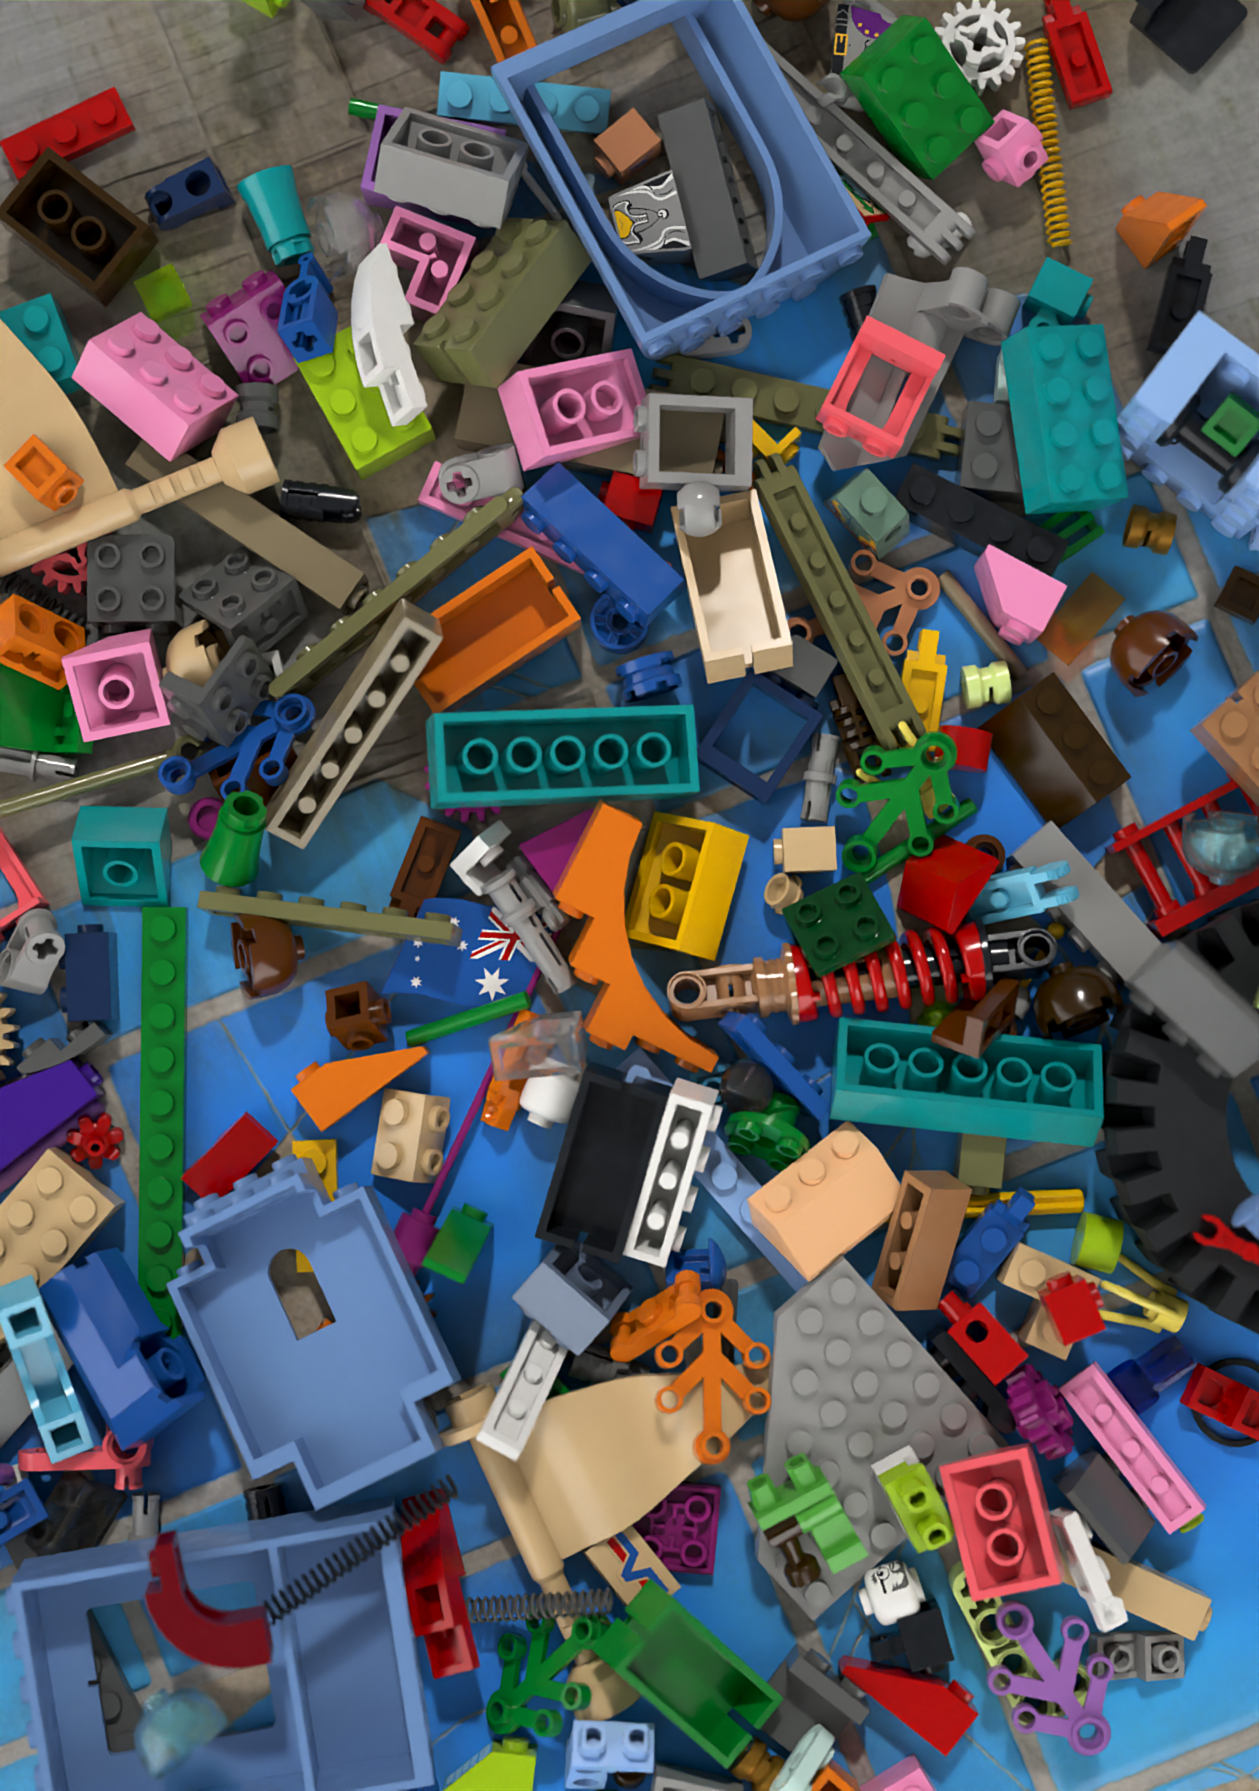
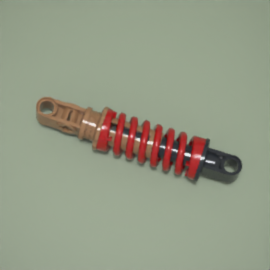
(890, 972)

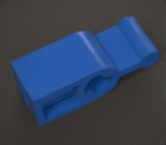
(307, 313)

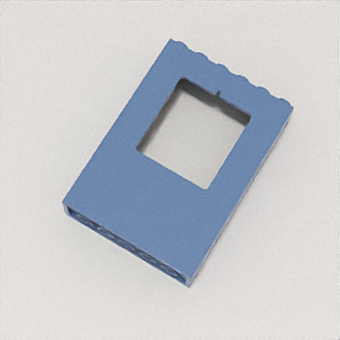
(338, 1673)

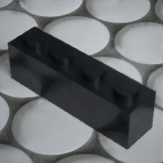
(976, 522)

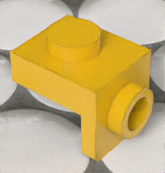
(764, 445)

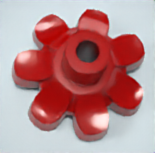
(95, 1133)

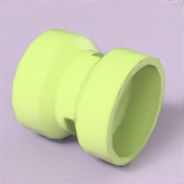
(986, 684)

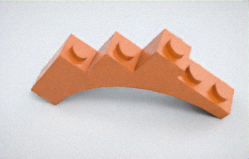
(595, 886)

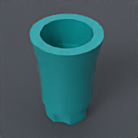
(278, 213)

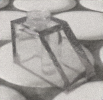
(540, 1047)

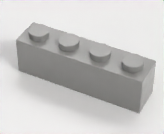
(1099, 916)

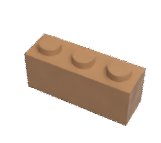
(921, 1239)

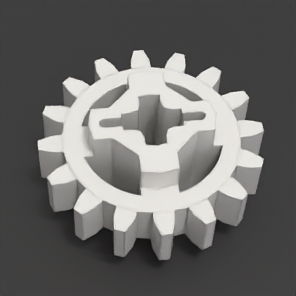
(996, 53)

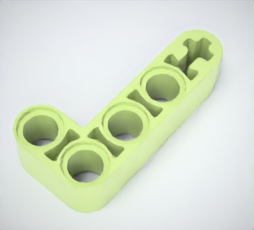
(997, 1646)

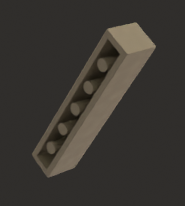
(353, 723)

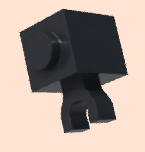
(920, 1638)

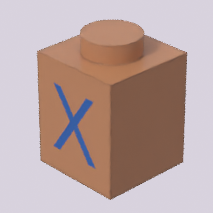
(626, 147)

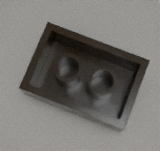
(77, 227)

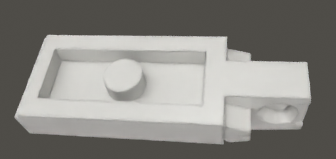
(1087, 1569)

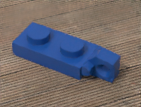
(989, 1242)

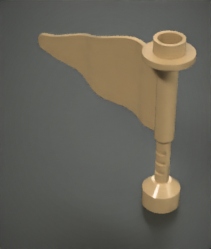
(37, 405)
(589, 1473)

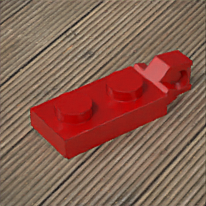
(1075, 54)

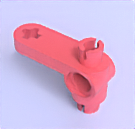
(106, 1456)

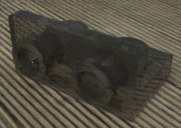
(78, 1516)

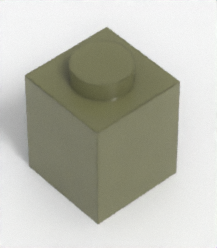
(979, 1162)

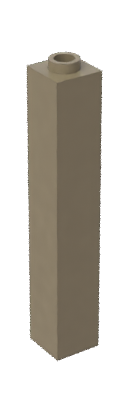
(262, 533)

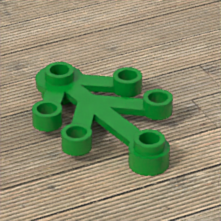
(901, 795)
(507, 1706)

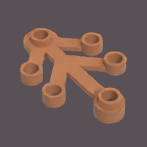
(878, 603)

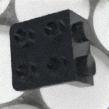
(1188, 28)

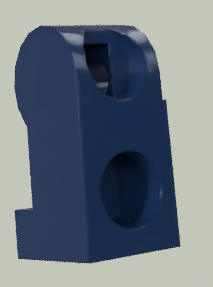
(188, 195)

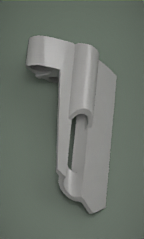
(936, 316)

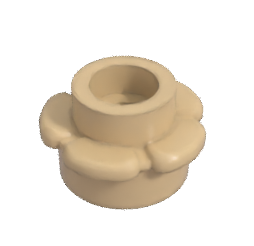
(783, 891)

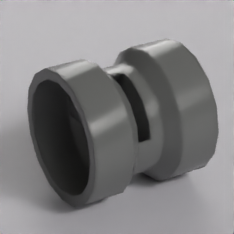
(259, 401)

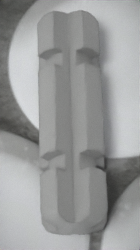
(536, 888)

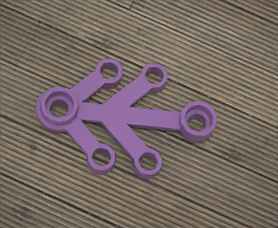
(1056, 1683)

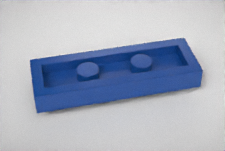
(749, 1035)

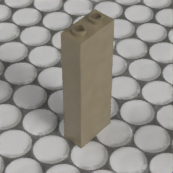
(686, 441)

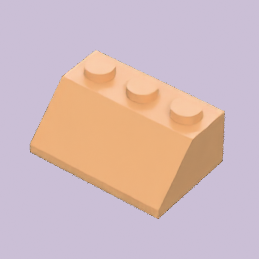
(826, 1201)

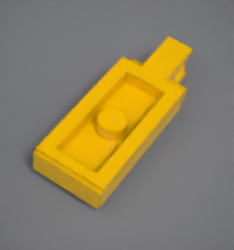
(925, 679)

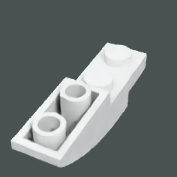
(378, 324)

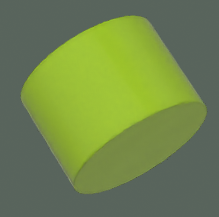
(1097, 1242)

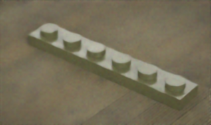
(349, 918)

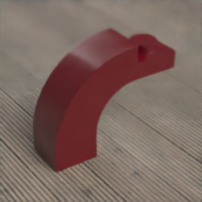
(199, 1631)

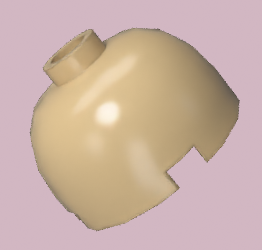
(196, 652)

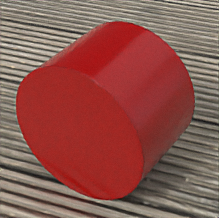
(972, 748)

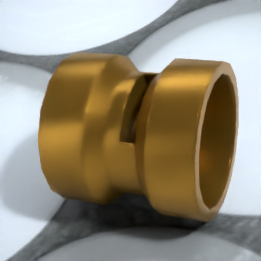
(1149, 529)
(757, 1765)

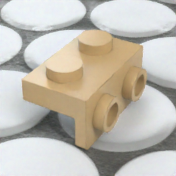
(411, 1136)

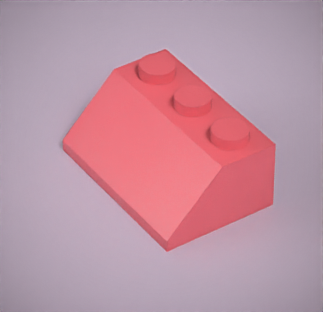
(1002, 1522)

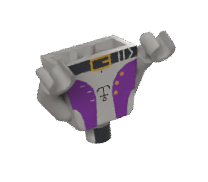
(855, 28)

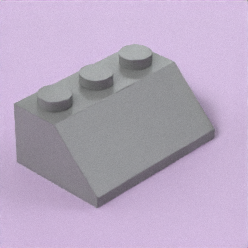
(450, 167)

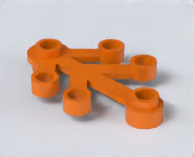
(711, 1368)

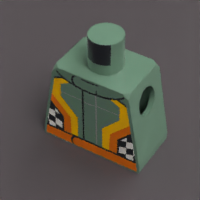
(869, 513)

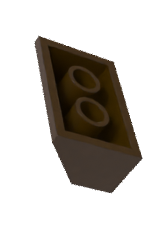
(1054, 752)

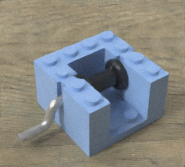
(1165, 422)

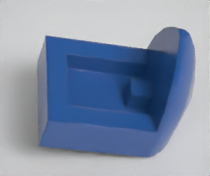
(706, 1262)

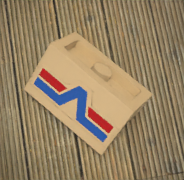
(628, 1564)

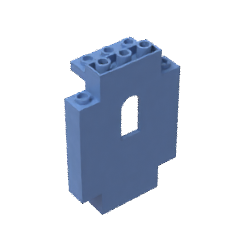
(344, 1396)

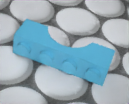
(42, 1370)

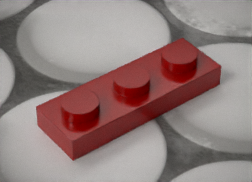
(70, 132)

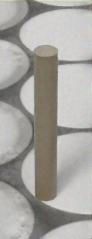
(981, 624)

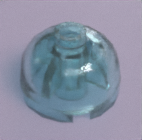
(1222, 845)
(175, 1728)

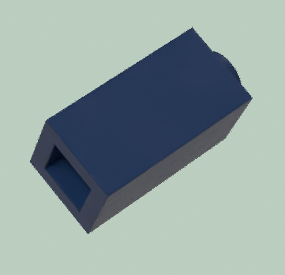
(90, 975)

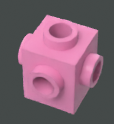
(1011, 149)

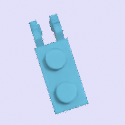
(1021, 893)

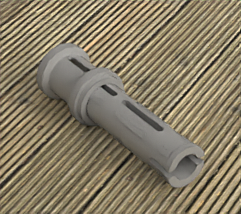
(520, 915)

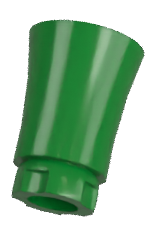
(236, 841)

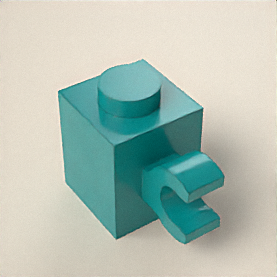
(1058, 295)

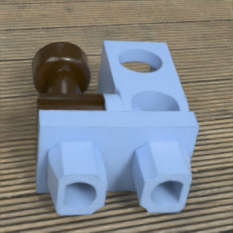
(606, 1748)

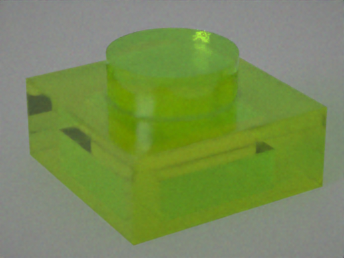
(163, 293)

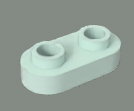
(808, 1756)

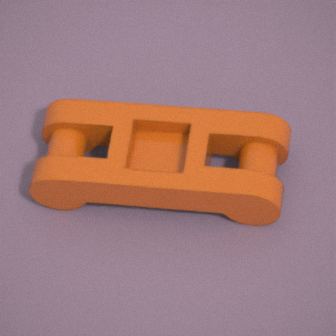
(656, 1318)

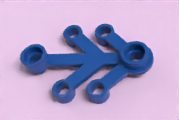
(246, 749)

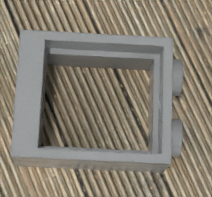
(737, 441)

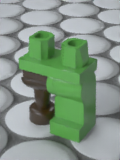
(803, 1507)

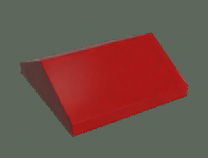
(944, 883)

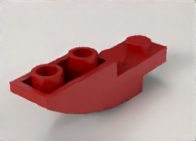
(434, 1590)

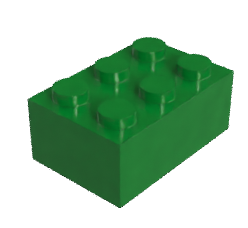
(917, 96)

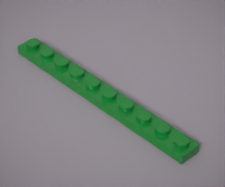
(163, 1107)

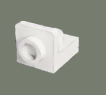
(476, 861)

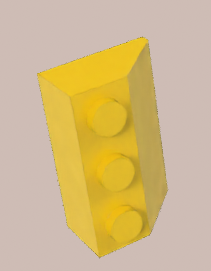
(685, 885)

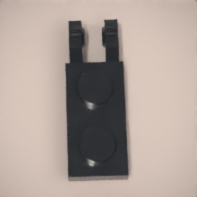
(974, 1382)

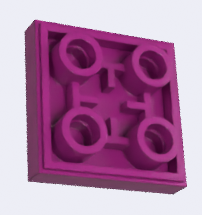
(684, 1528)

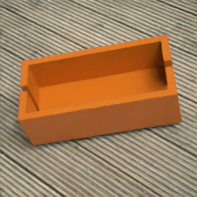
(495, 631)

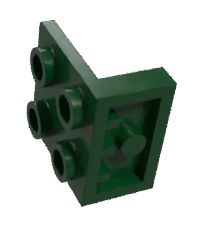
(838, 925)

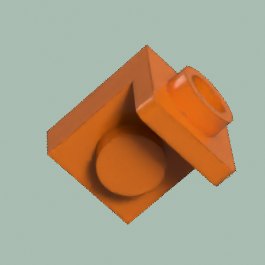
(44, 474)

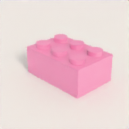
(154, 386)

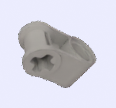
(486, 473)
(32, 952)

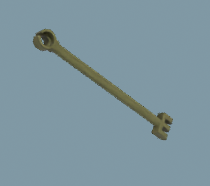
(95, 779)

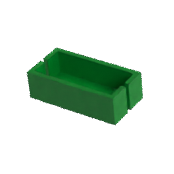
(687, 1672)

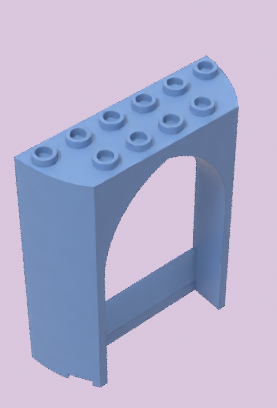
(806, 205)

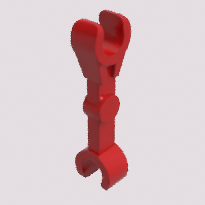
(1226, 1239)

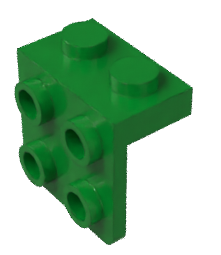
(38, 716)

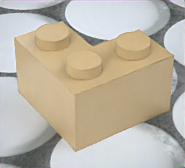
(1027, 1271)

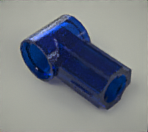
(1151, 1373)

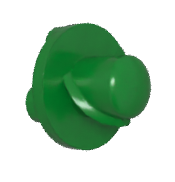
(769, 1133)

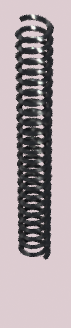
(440, 1498)

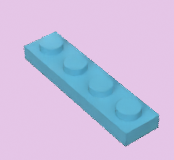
(479, 100)

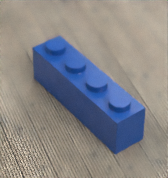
(600, 545)

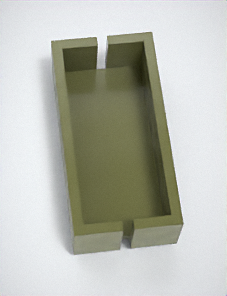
(502, 301)

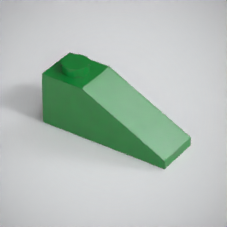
(459, 1243)

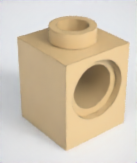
(806, 850)

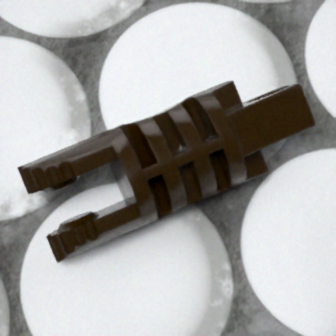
(852, 725)

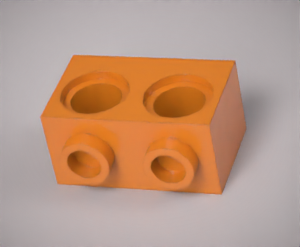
(37, 640)

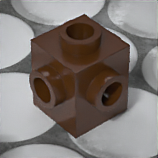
(357, 1016)

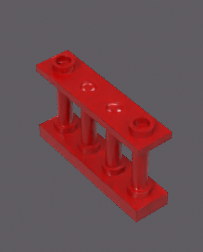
(1207, 895)

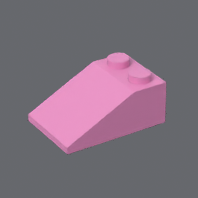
(572, 407)

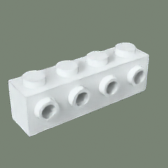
(670, 1173)

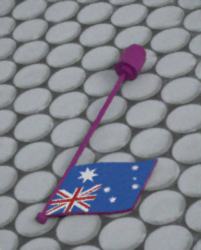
(480, 971)

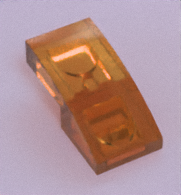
(1080, 618)

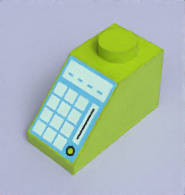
(497, 1767)

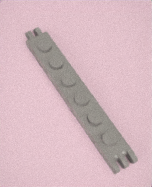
(878, 172)

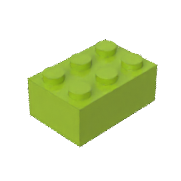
(359, 412)

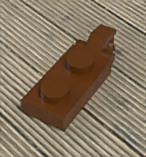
(424, 865)

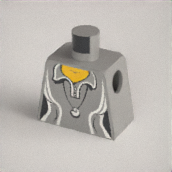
(651, 221)

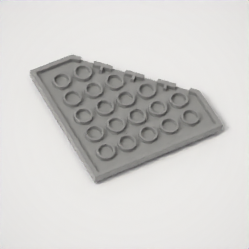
(847, 1394)

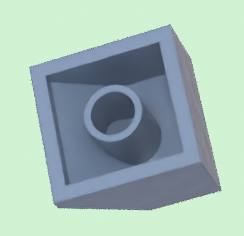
(572, 1296)

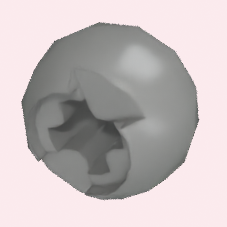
(699, 509)

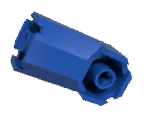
(121, 1348)

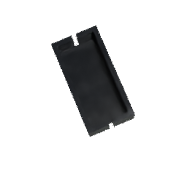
(603, 1161)

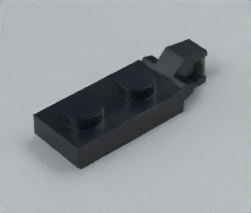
(1181, 295)

